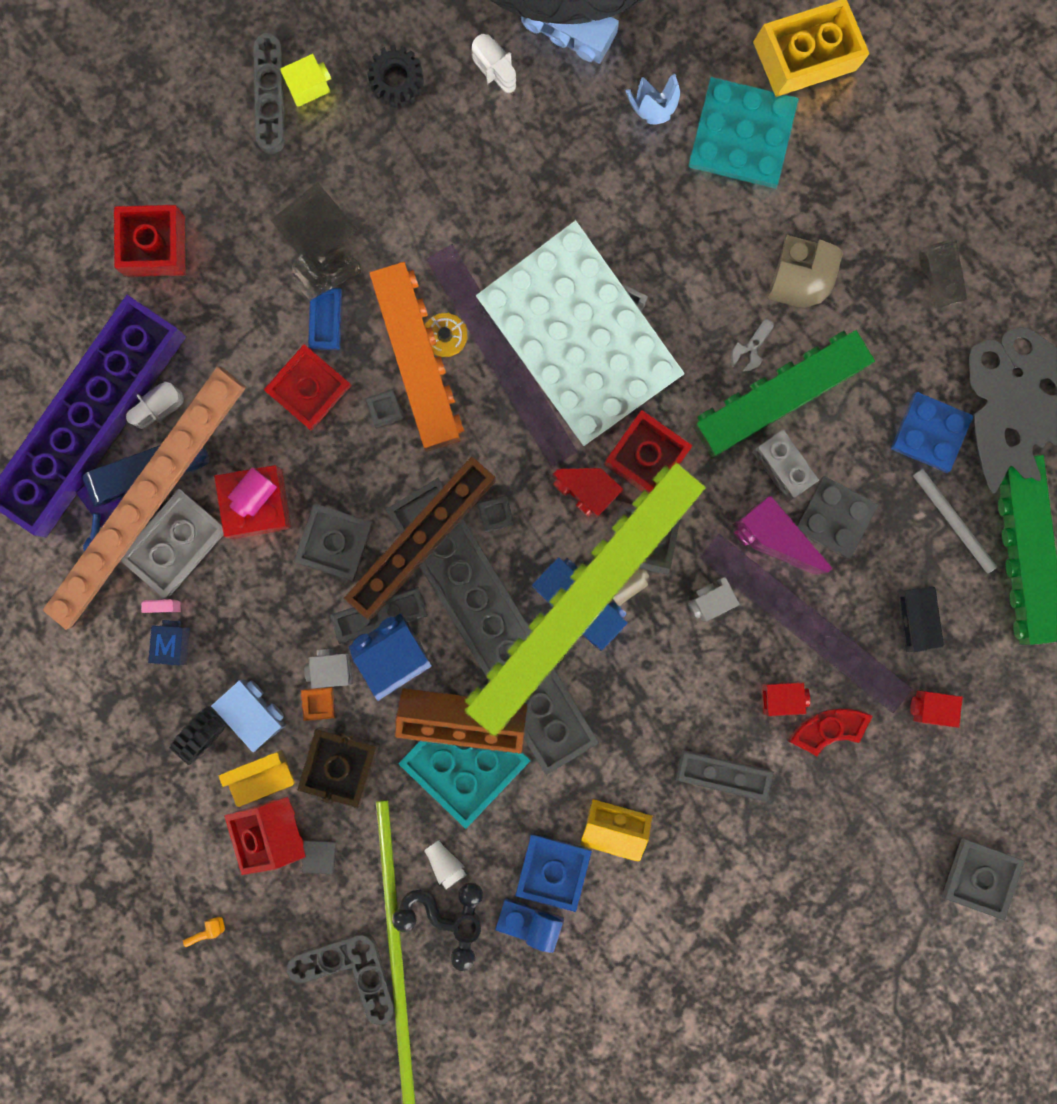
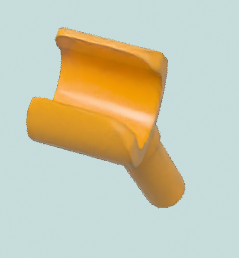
(213, 928)

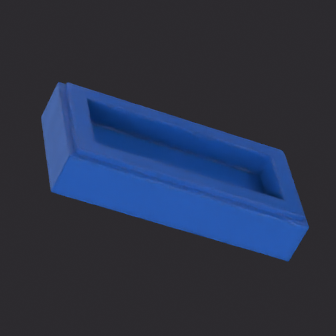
(325, 321)

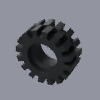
(391, 59)
(198, 735)

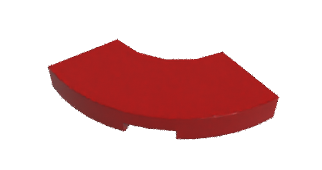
(829, 727)

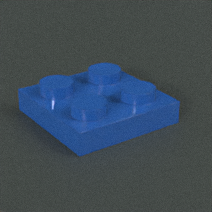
(932, 432)
(553, 872)

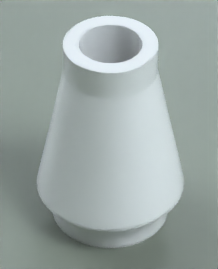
(445, 865)

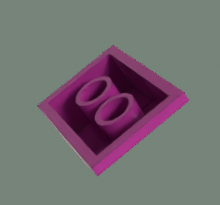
(775, 534)

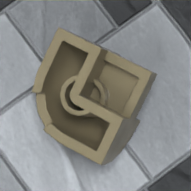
(805, 272)

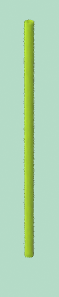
(395, 953)

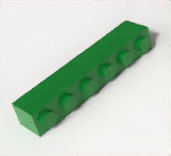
(783, 393)
(1031, 555)

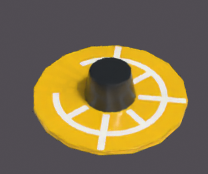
(449, 334)

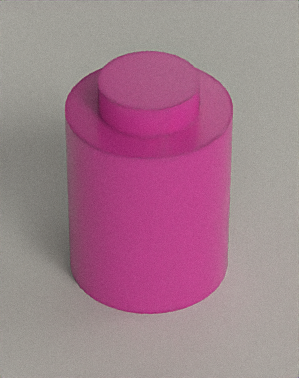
(251, 493)

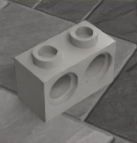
(785, 465)

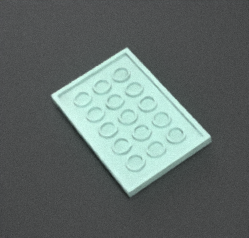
(580, 333)

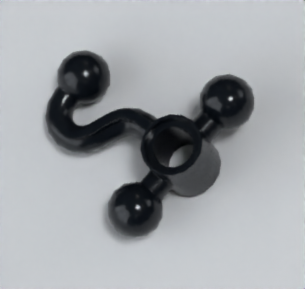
(470, 896)

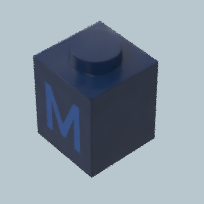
(169, 643)

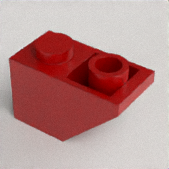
(589, 486)

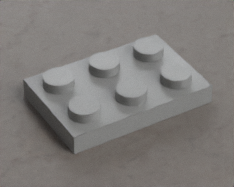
(173, 544)

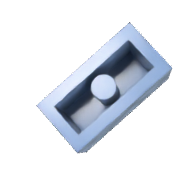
(249, 714)

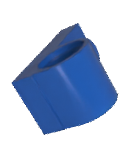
(530, 924)

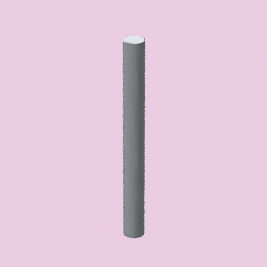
(955, 521)

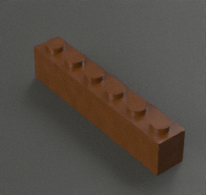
(420, 538)

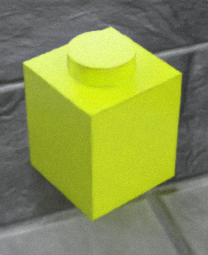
(306, 79)

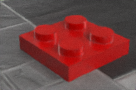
(307, 387)

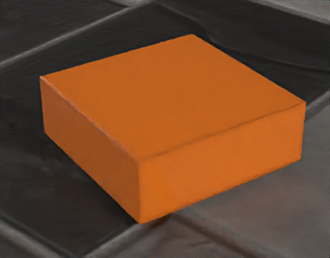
(318, 703)

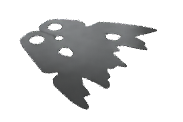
(1013, 404)

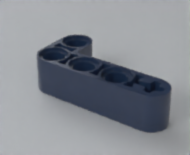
(115, 479)

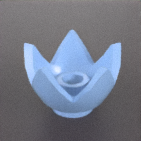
(654, 105)

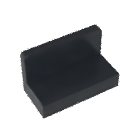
(920, 619)

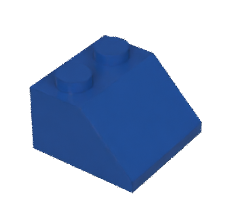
(389, 656)

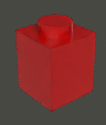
(785, 698)
(936, 708)

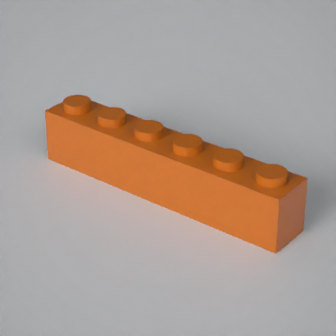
(415, 356)

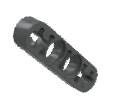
(269, 93)

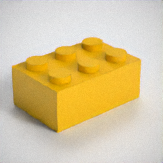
(810, 47)

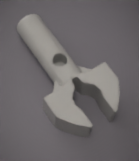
(752, 347)

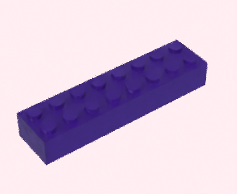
(86, 416)

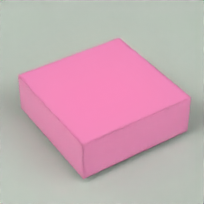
(161, 606)

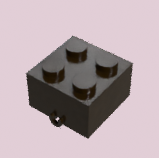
(338, 767)

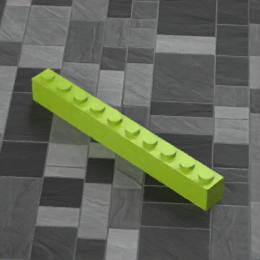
(584, 600)

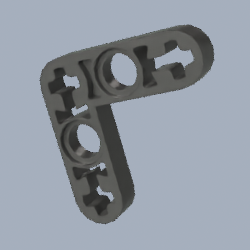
(349, 959)

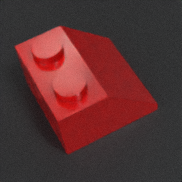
(265, 836)

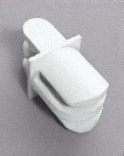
(494, 62)
(155, 405)

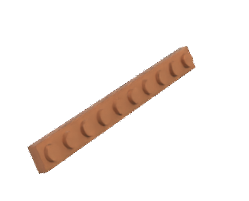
(144, 497)

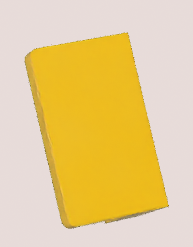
(258, 778)
(616, 830)

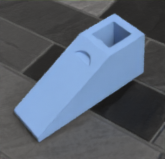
(588, 39)

